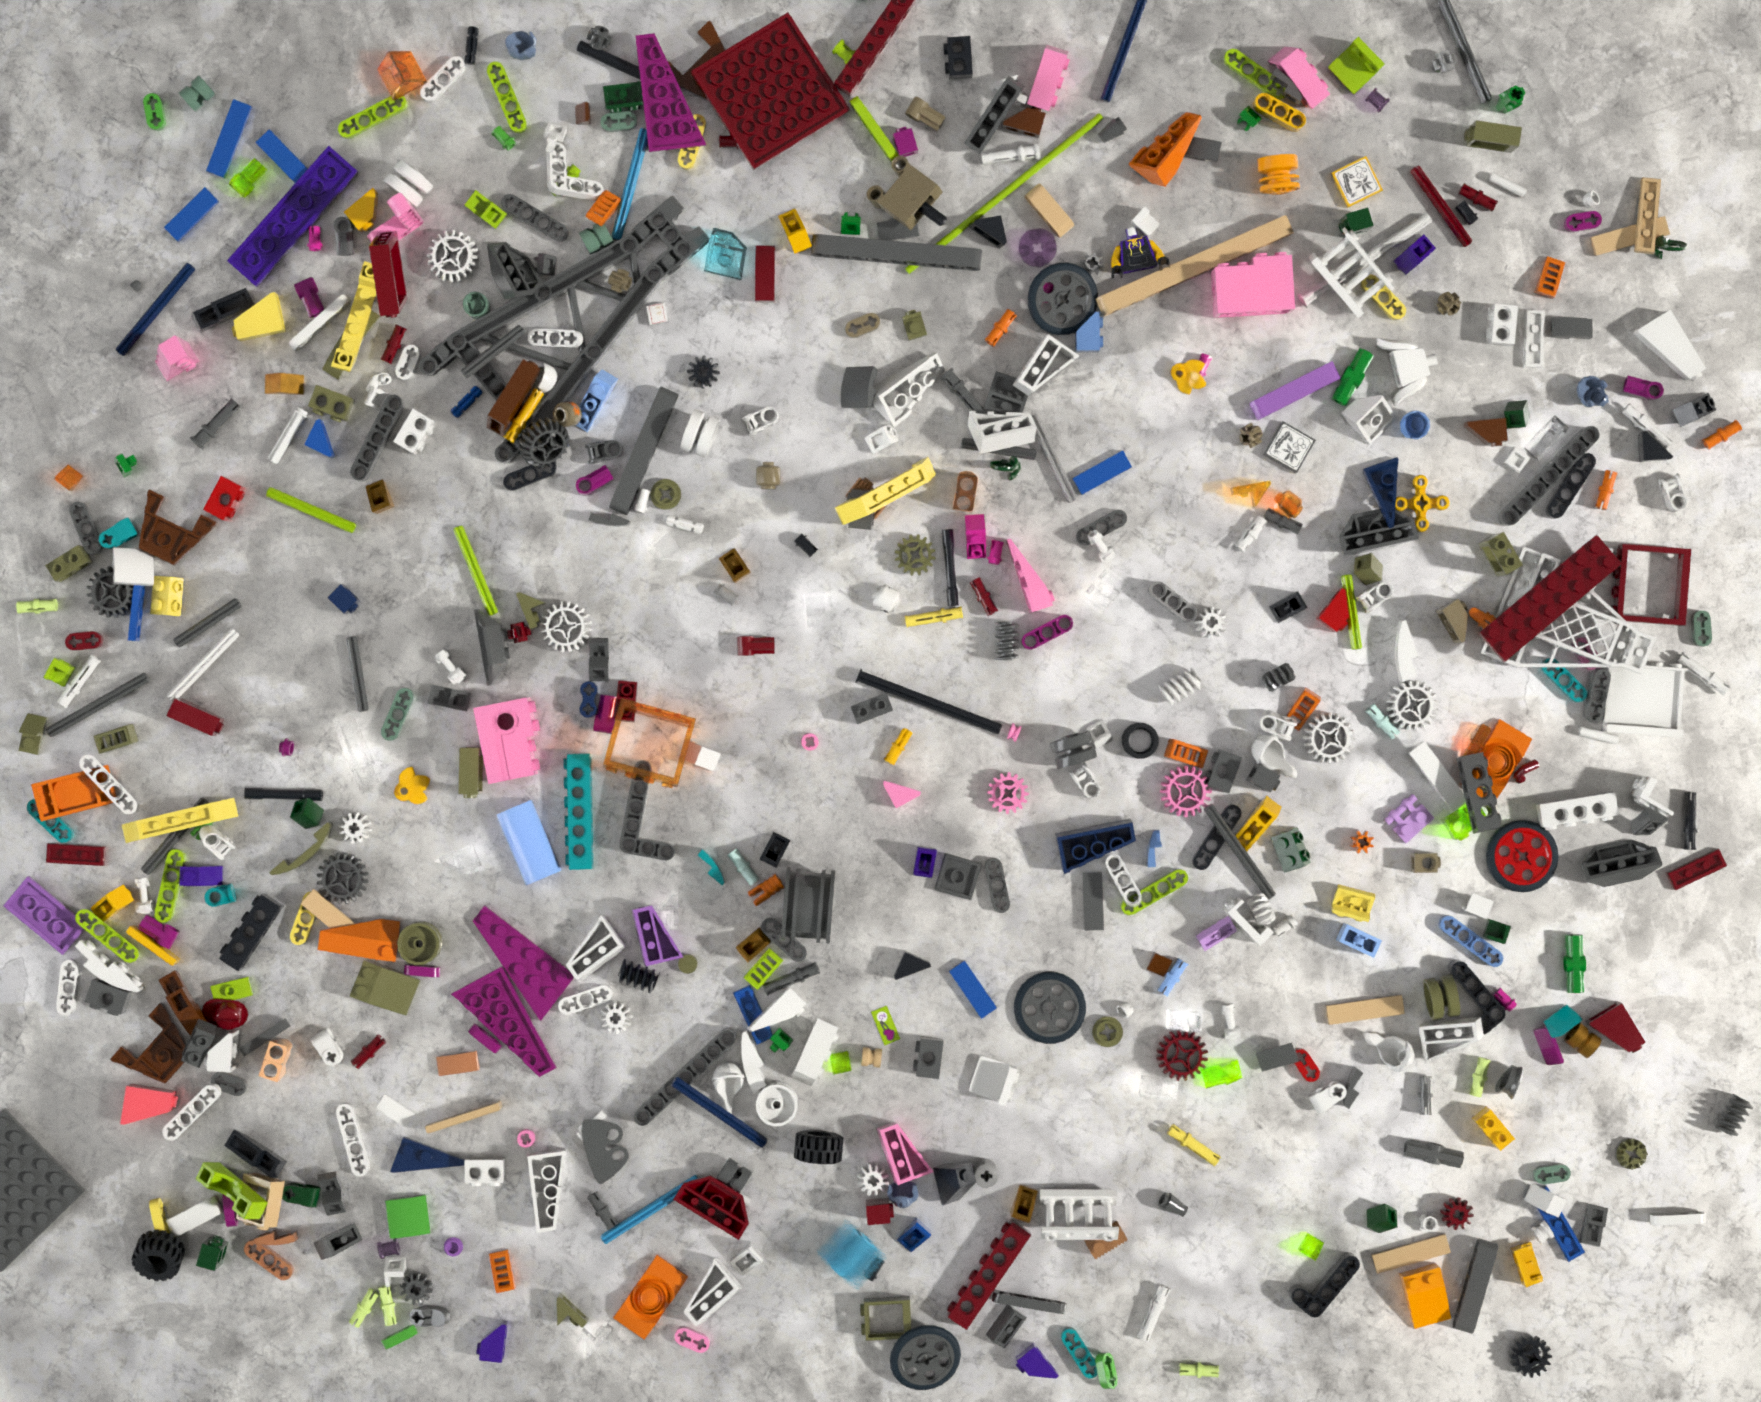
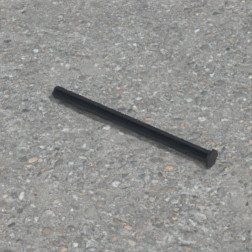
(928, 702)

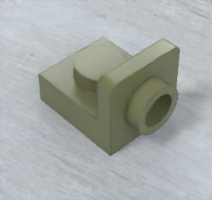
(914, 325)

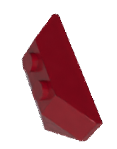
(715, 1204)

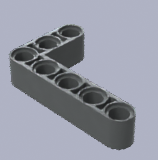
(638, 818)

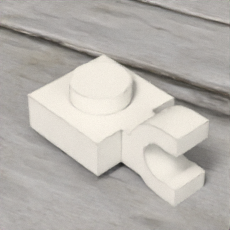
(554, 133)

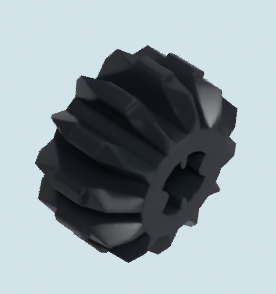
(696, 371)

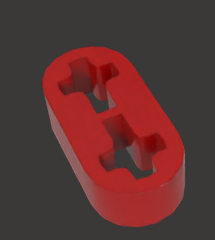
(1309, 1062)

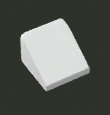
(1099, 734)

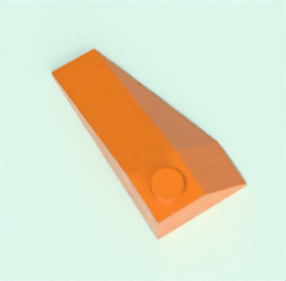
(1163, 157)
(365, 939)

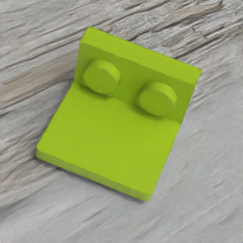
(1356, 65)

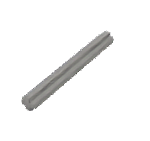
(1054, 461)

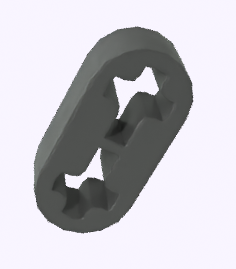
(230, 1079)

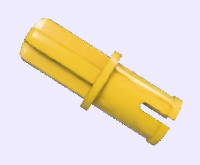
(898, 746)

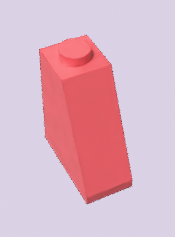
(146, 1102)

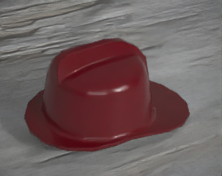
(225, 1013)

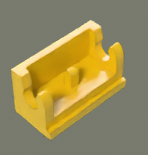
(1526, 1264)

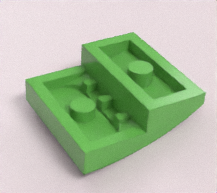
(407, 1216)

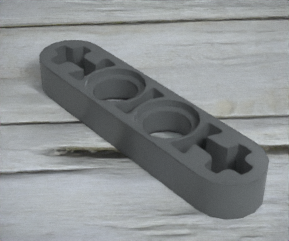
(535, 217)
(1029, 1302)

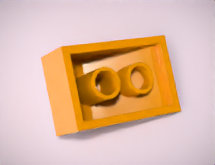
(1425, 1295)

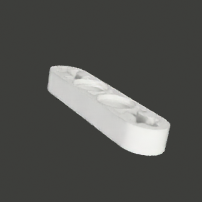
(319, 322)
(106, 786)
(193, 1113)
(351, 1139)

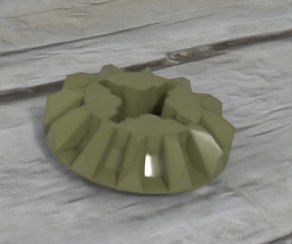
(665, 484)
(1114, 1037)
(1630, 1145)

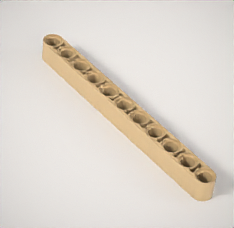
(1194, 265)

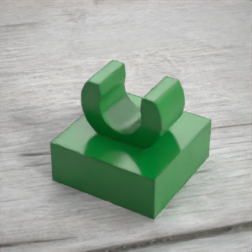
(1250, 117)
(850, 224)
(124, 465)
(780, 1040)

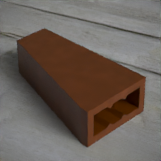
(512, 397)

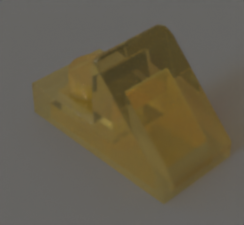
(1256, 490)

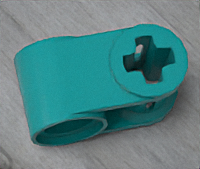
(121, 532)

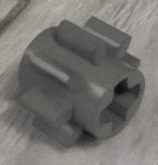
(599, 37)

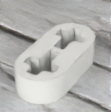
(404, 360)

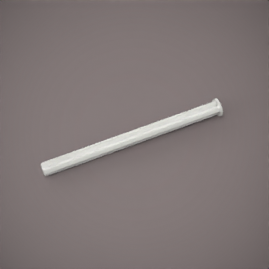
(1373, 253)

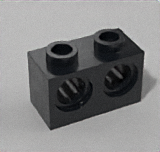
(963, 57)

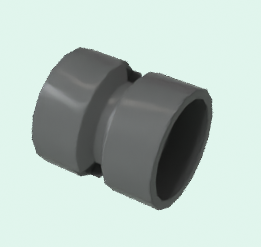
(728, 1171)

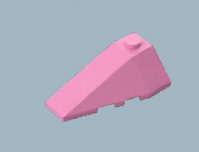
(1033, 588)

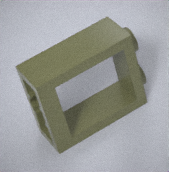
(1493, 136)
(1496, 553)
(470, 772)
(885, 1335)

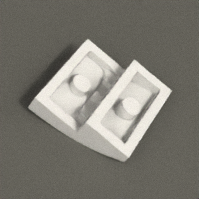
(133, 567)

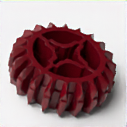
(1174, 1059)

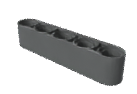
(377, 448)
(1475, 1286)

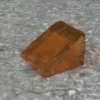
(68, 477)

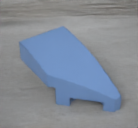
(1153, 843)

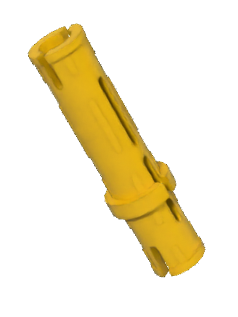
(519, 422)

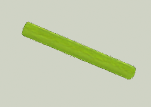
(311, 510)
(475, 570)

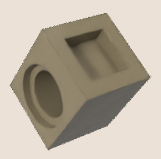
(1416, 862)

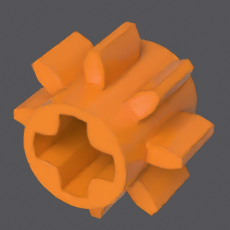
(1364, 847)

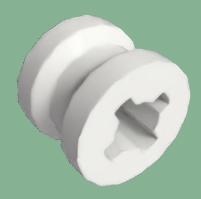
(1542, 1232)

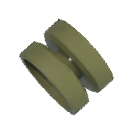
(408, 944)
(1441, 997)

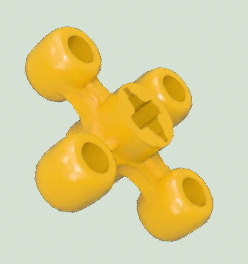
(1428, 502)

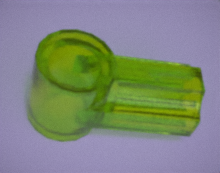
(244, 181)

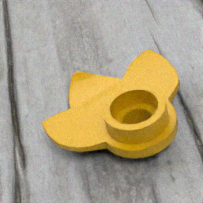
(1191, 377)
(414, 784)

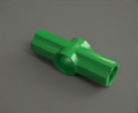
(1510, 99)
(1352, 377)
(1574, 963)

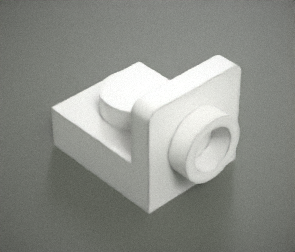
(881, 438)

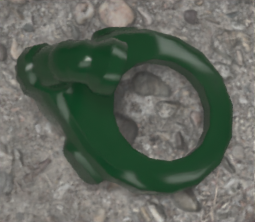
(1666, 244)
(1010, 465)

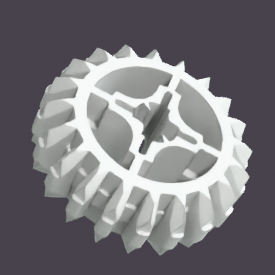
(459, 251)
(562, 610)
(1408, 697)
(1334, 731)

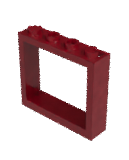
(388, 273)
(1682, 584)

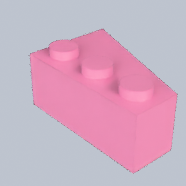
(1302, 74)
(1048, 78)
(175, 357)
(901, 1155)

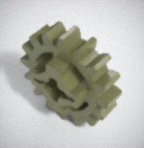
(923, 560)

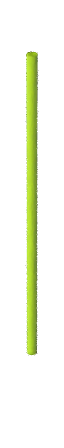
(1016, 183)

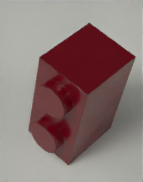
(879, 1211)

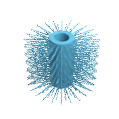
(852, 1253)

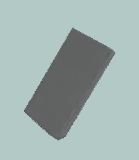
(1647, 822)
(1277, 1057)
(1005, 1326)

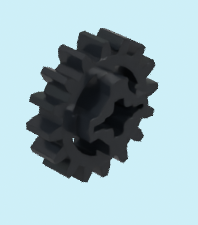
(1528, 1363)

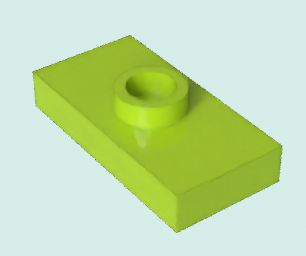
(232, 989)

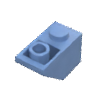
(1088, 335)

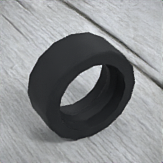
(1154, 740)

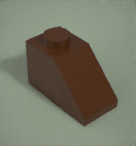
(1026, 122)
(1489, 431)

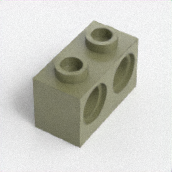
(332, 400)
(69, 563)

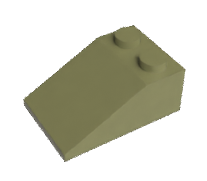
(384, 987)

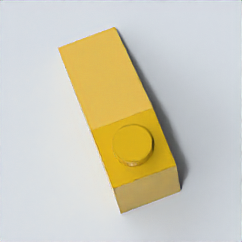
(1258, 822)

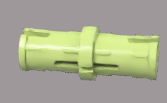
(36, 606)
(1479, 1077)
(387, 1305)
(364, 1307)
(1199, 1370)

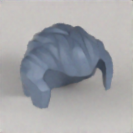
(521, 45)
(1591, 391)
(903, 1194)

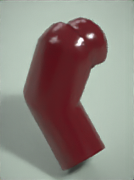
(1524, 769)

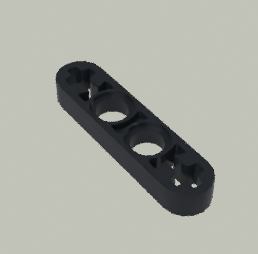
(1572, 487)
(1214, 835)

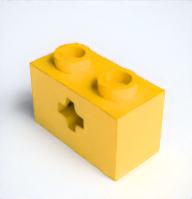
(1493, 1128)

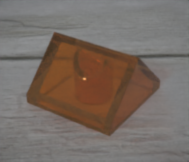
(401, 73)

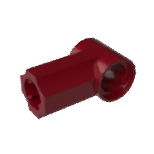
(749, 645)

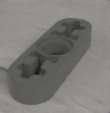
(85, 513)
(1111, 516)
(1592, 688)
(1004, 889)
(798, 945)
(264, 1037)

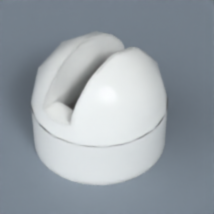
(1591, 199)
(1124, 1010)

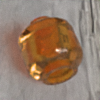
(1288, 504)

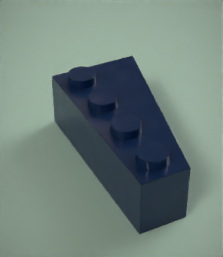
(1092, 842)

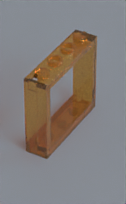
(657, 713)

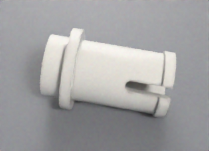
(641, 501)
(1285, 925)

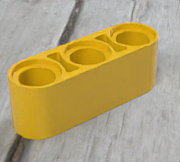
(1269, 112)

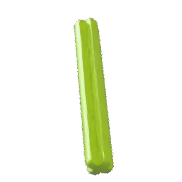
(1353, 624)

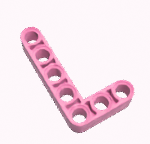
(404, 221)

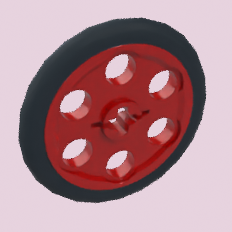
(1504, 837)

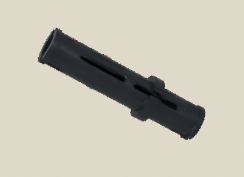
(1690, 821)

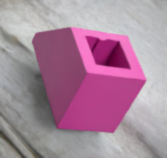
(975, 536)

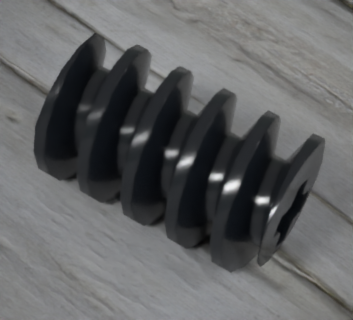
(638, 976)

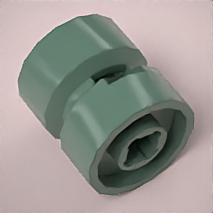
(197, 93)
(596, 237)
(476, 305)

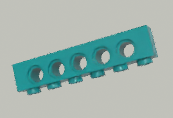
(586, 860)

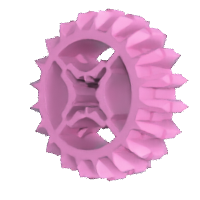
(1180, 798)

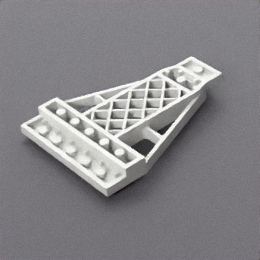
(1627, 648)

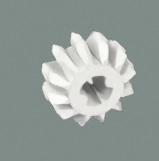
(1216, 627)
(352, 821)
(1261, 909)
(611, 1011)
(877, 1174)

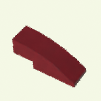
(765, 274)

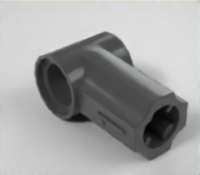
(344, 239)

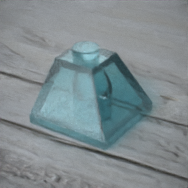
(725, 254)

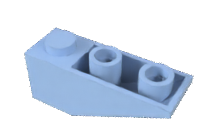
(596, 398)

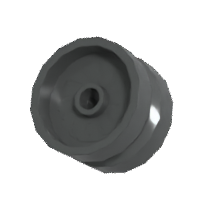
(1073, 749)

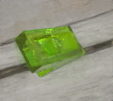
(1221, 1074)

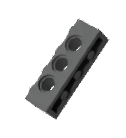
(994, 114)
(1473, 802)

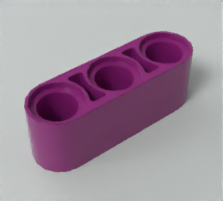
(1056, 631)

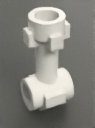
(1106, 553)
(456, 674)
(144, 906)
(1232, 1031)

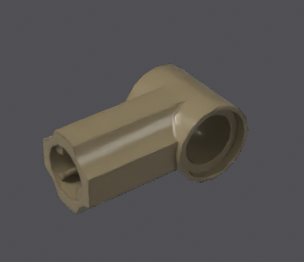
(921, 112)

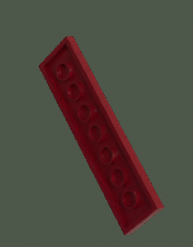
(1550, 598)

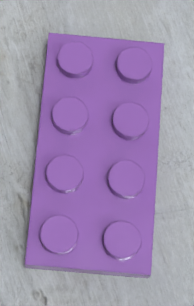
(44, 915)

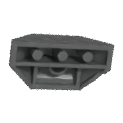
(512, 271)
(1370, 532)
(492, 646)
(1620, 863)

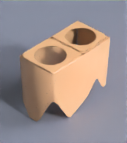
(960, 492)
(281, 1069)

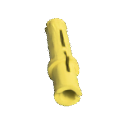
(956, 613)
(1187, 1140)

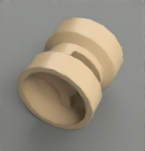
(871, 1057)

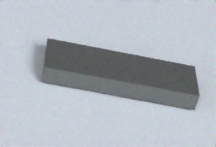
(1093, 901)

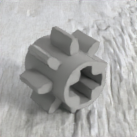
(1445, 61)
(1096, 261)

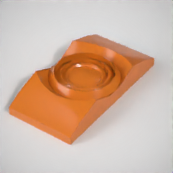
(1504, 751)
(70, 794)
(650, 1297)

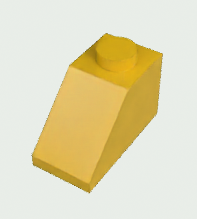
(364, 211)
(795, 231)
(112, 903)

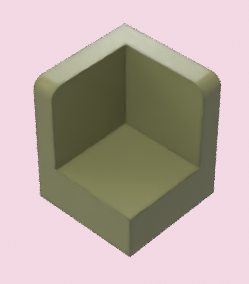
(1368, 569)

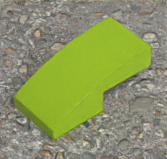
(485, 209)

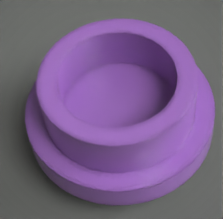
(453, 1246)

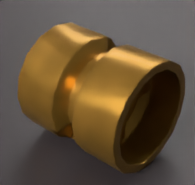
(1585, 1042)

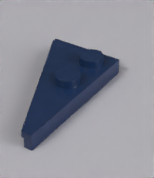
(1383, 484)
(419, 1156)

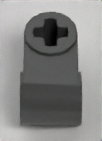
(602, 451)

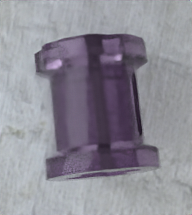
(1377, 100)
(388, 1248)

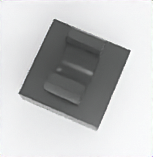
(545, 264)

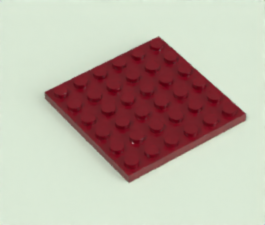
(770, 91)

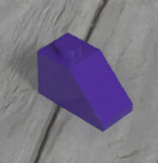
(1414, 254)
(201, 875)
(493, 1344)
(1035, 1363)

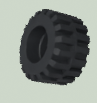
(818, 1147)
(158, 1255)

